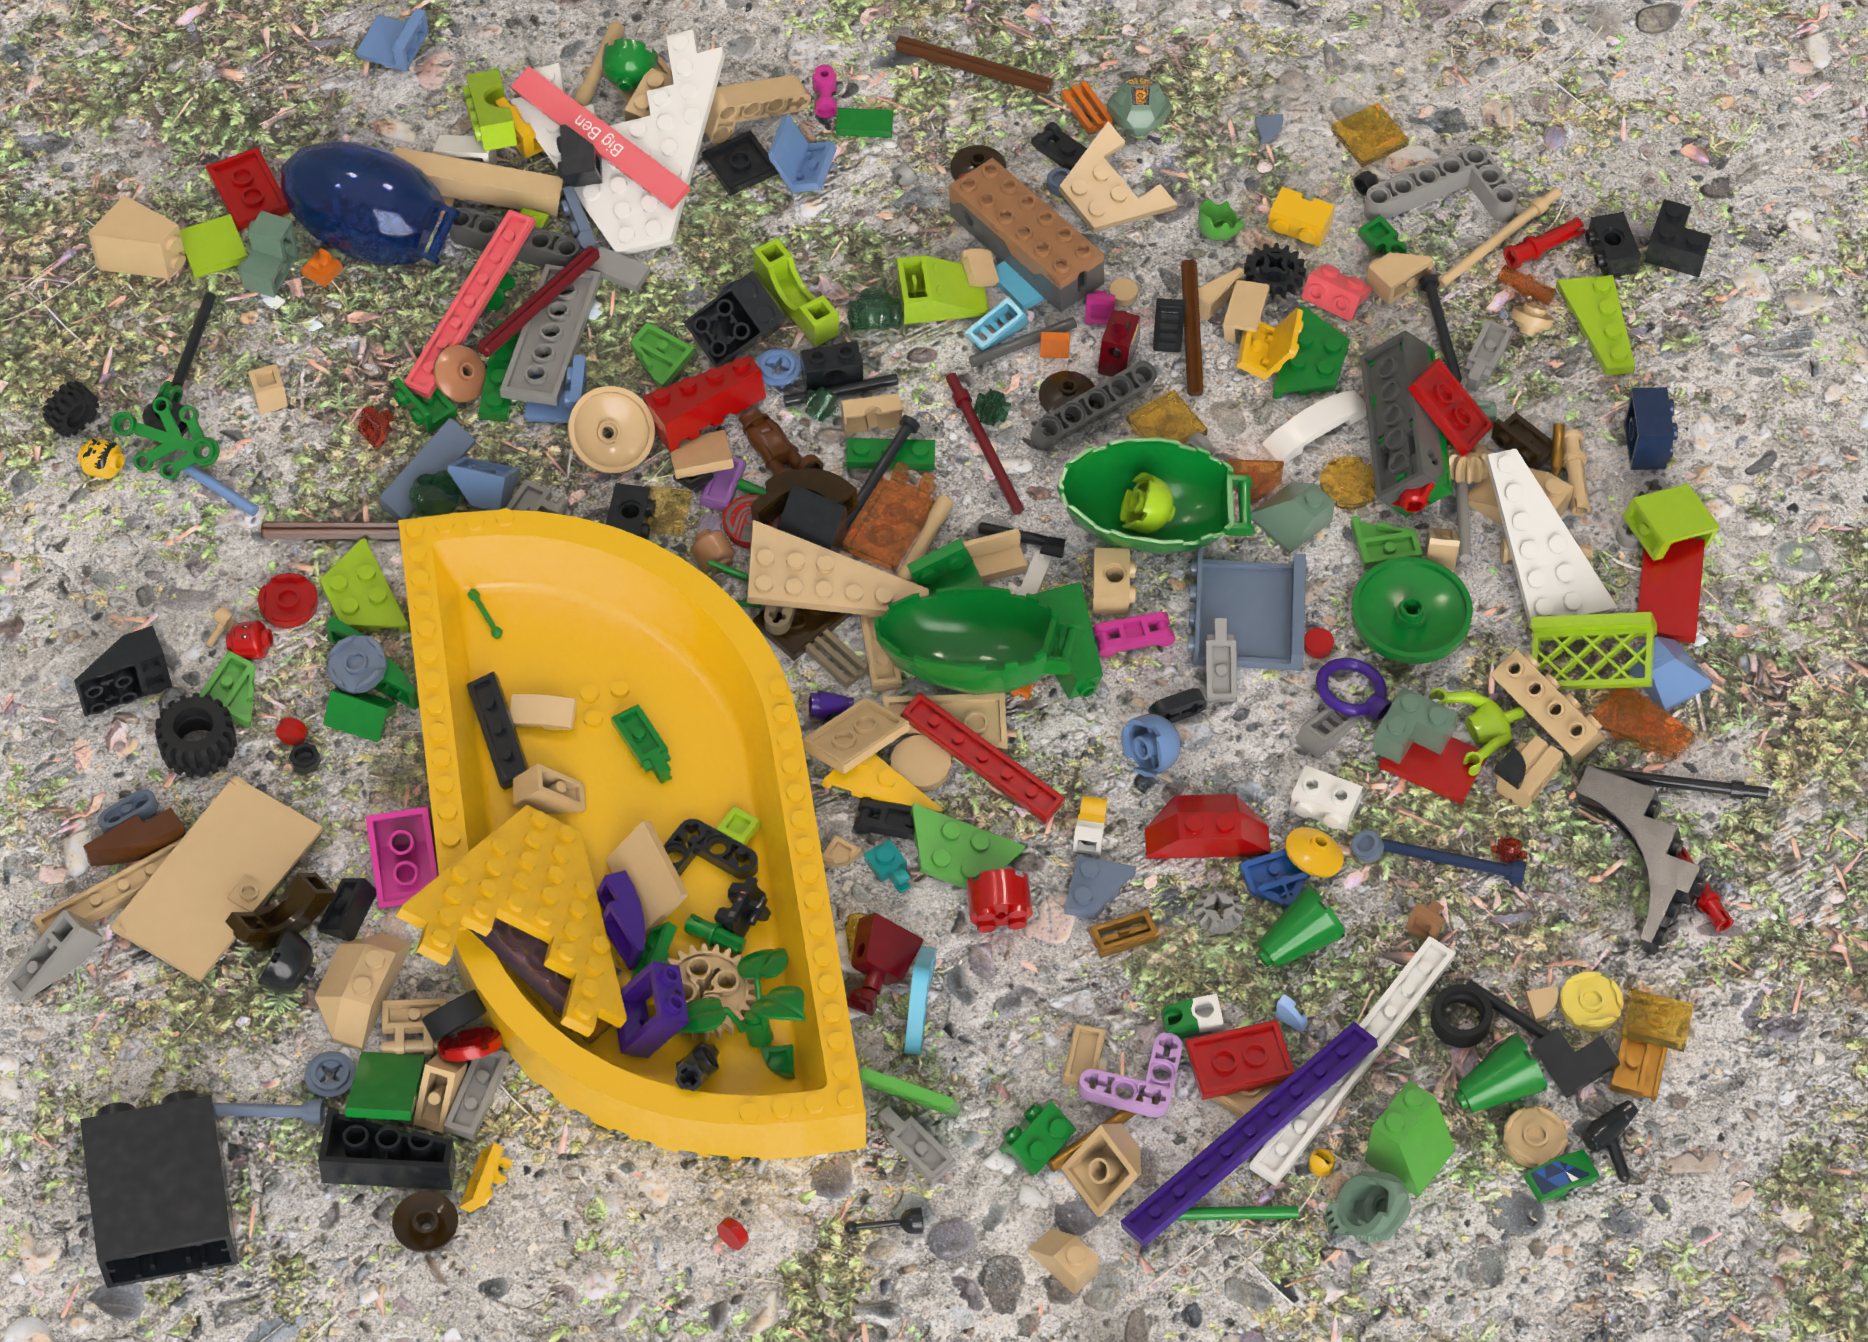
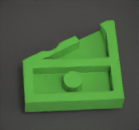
(234, 687)

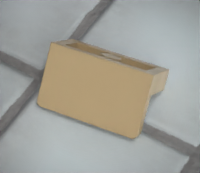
(1244, 309)
(997, 555)

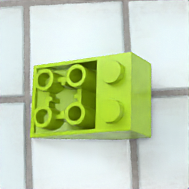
(937, 290)

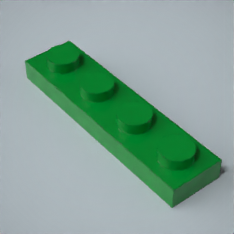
(492, 405)

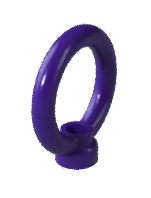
(1376, 704)

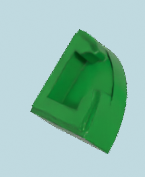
(780, 1060)

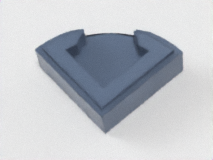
(1268, 127)

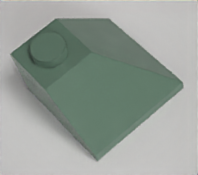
(1294, 514)

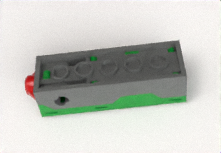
(1404, 441)

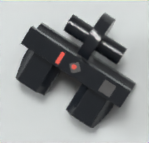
(747, 907)

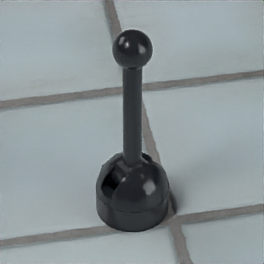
(910, 1221)

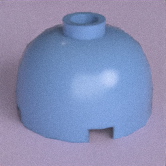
(1151, 744)

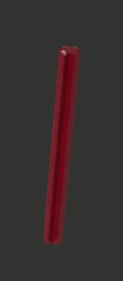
(538, 301)

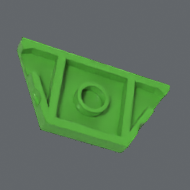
(956, 849)

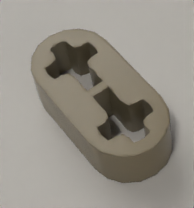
(784, 624)

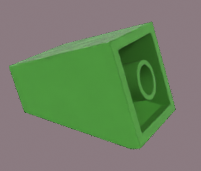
(1410, 1139)

